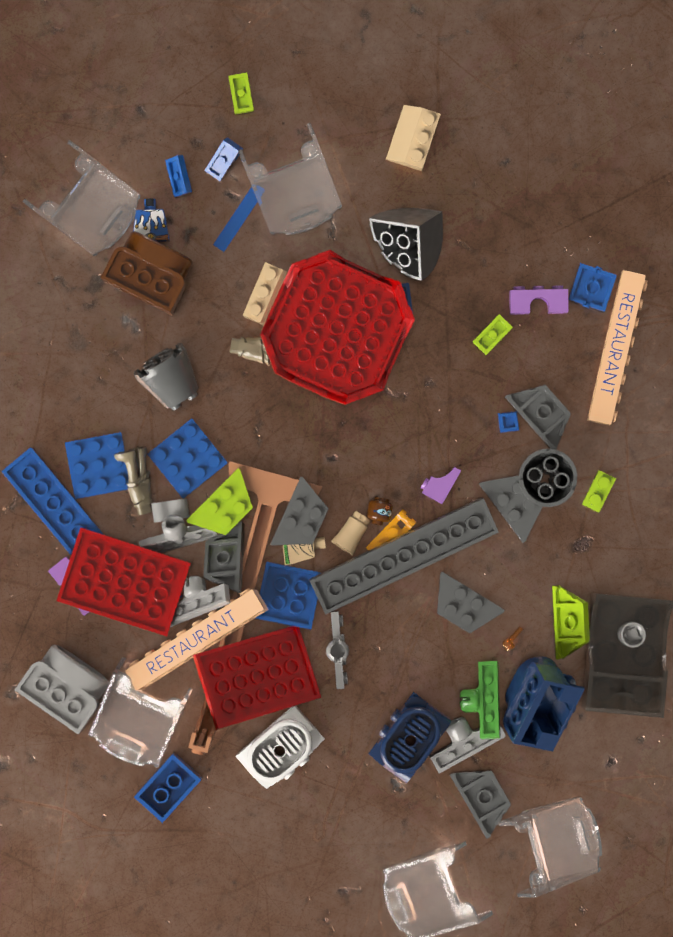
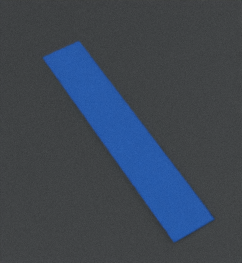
(236, 221)

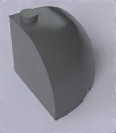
(409, 239)

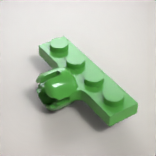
(485, 700)

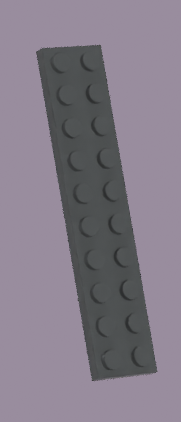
(403, 555)

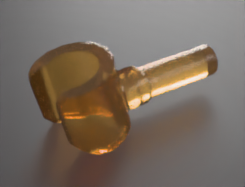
(508, 644)

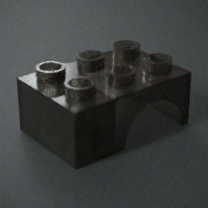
(621, 676)

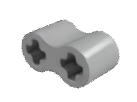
(175, 507)

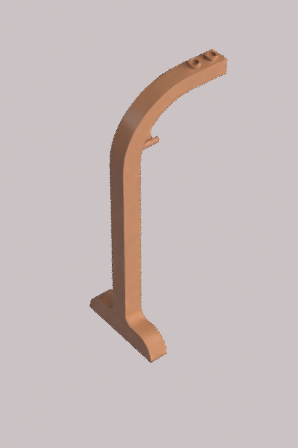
(271, 491)

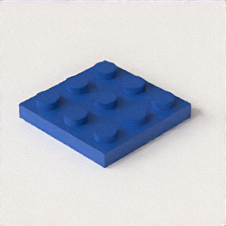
(187, 458)
(94, 467)
(288, 595)

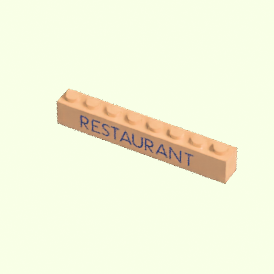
(616, 348)
(197, 639)

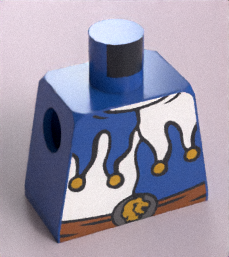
(152, 222)

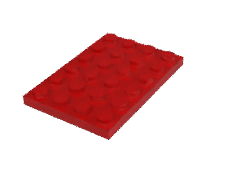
(123, 582)
(256, 676)

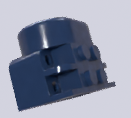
(540, 703)
(416, 719)

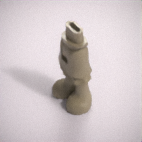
(250, 348)
(138, 483)

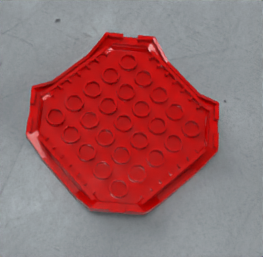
(336, 327)

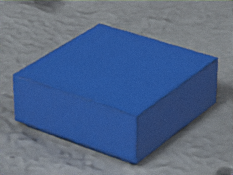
(508, 421)

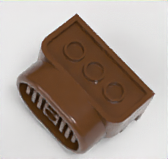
(148, 271)

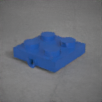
(592, 287)

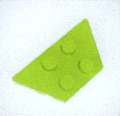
(224, 507)
(570, 622)

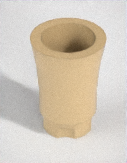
(351, 533)

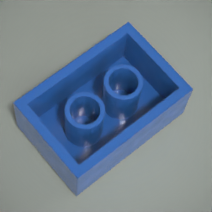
(168, 787)

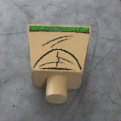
(302, 552)

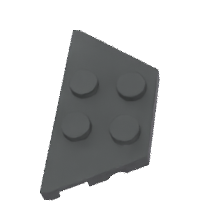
(542, 412)
(512, 504)
(301, 518)
(225, 558)
(464, 605)
(483, 797)

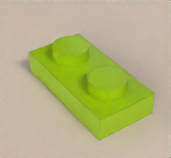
(241, 93)
(492, 334)
(598, 491)

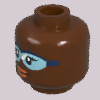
(379, 510)

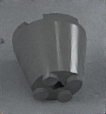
(169, 377)
(561, 481)

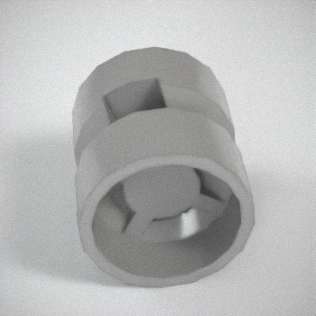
(631, 634)

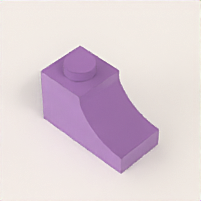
(439, 487)

